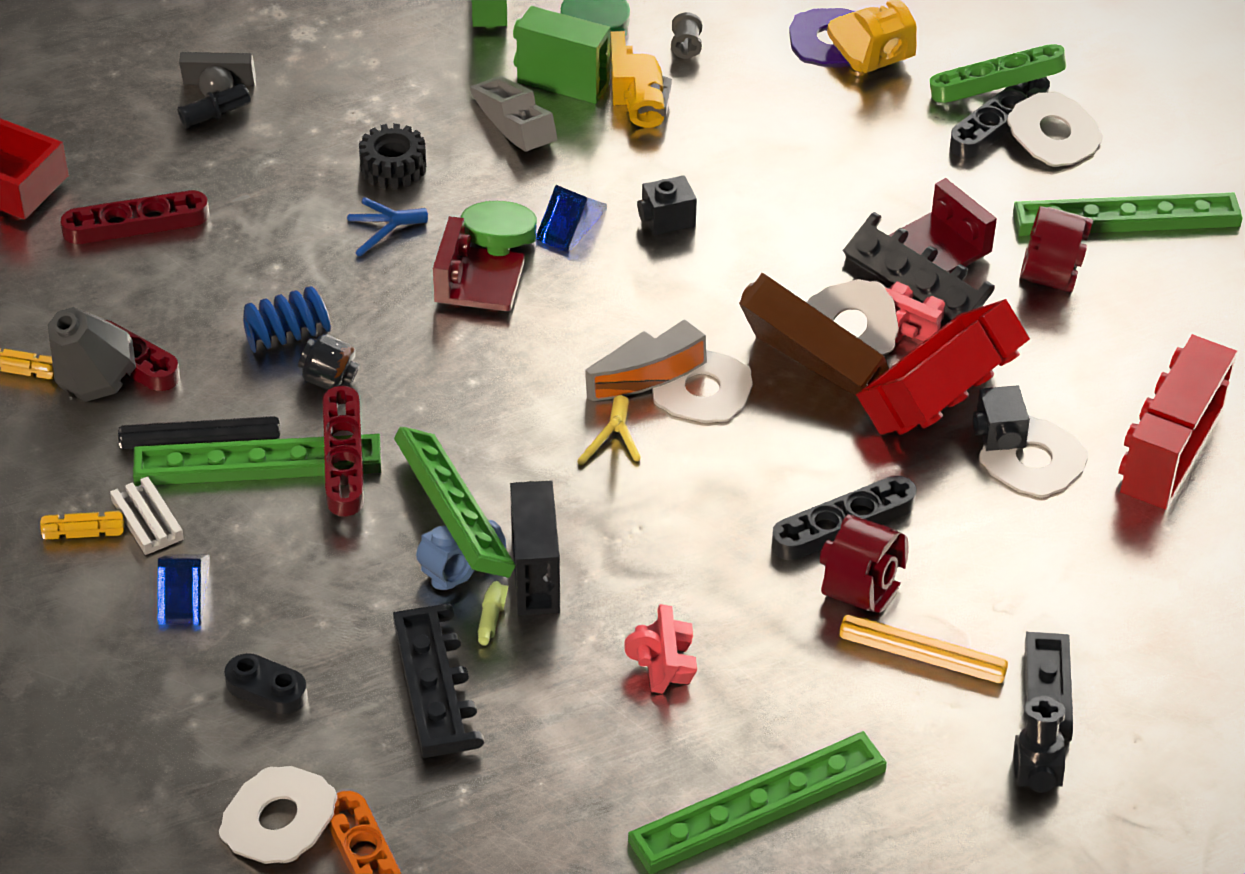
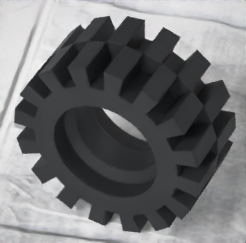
(386, 170)

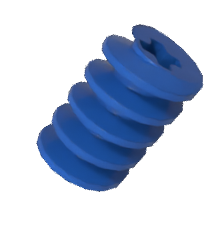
(285, 317)

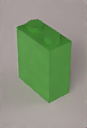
(562, 54)

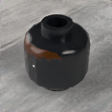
(328, 362)

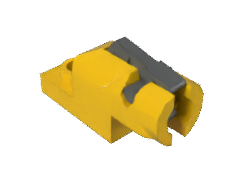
(638, 83)

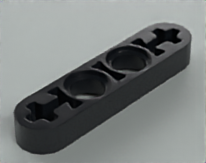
(994, 111)
(872, 496)

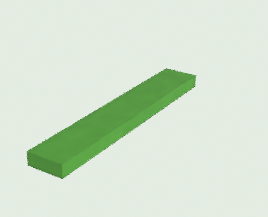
(1141, 212)
(245, 460)
(454, 502)
(756, 802)

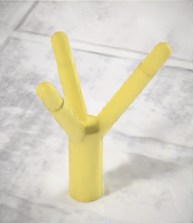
(616, 424)

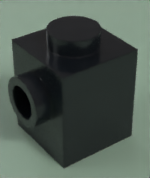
(668, 205)
(1001, 418)

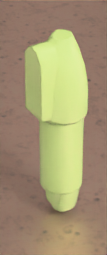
(492, 604)

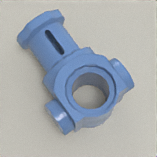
(443, 559)

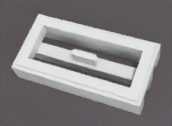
(135, 494)

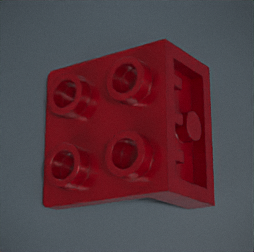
(955, 227)
(471, 274)

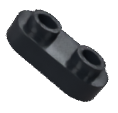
(262, 683)

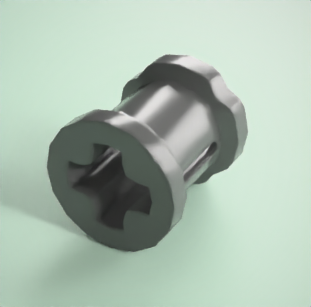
(686, 32)

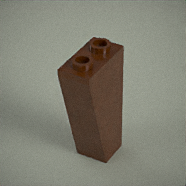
(809, 336)

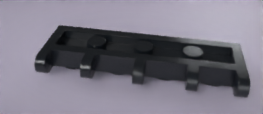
(895, 262)
(432, 681)

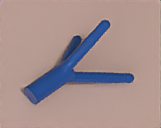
(395, 218)

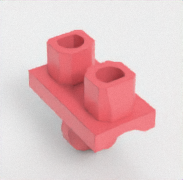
(913, 317)
(657, 648)

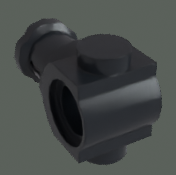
(1040, 746)

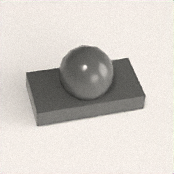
(217, 70)

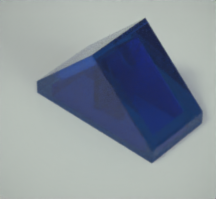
(568, 218)
(182, 588)

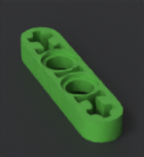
(998, 73)

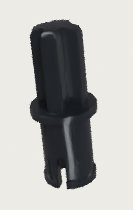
(214, 105)

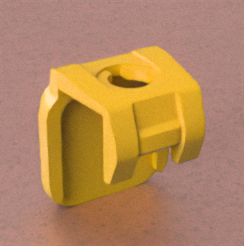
(875, 36)

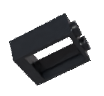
(535, 547)

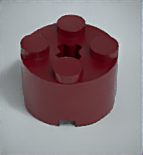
(1055, 248)
(863, 564)

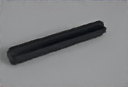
(199, 432)

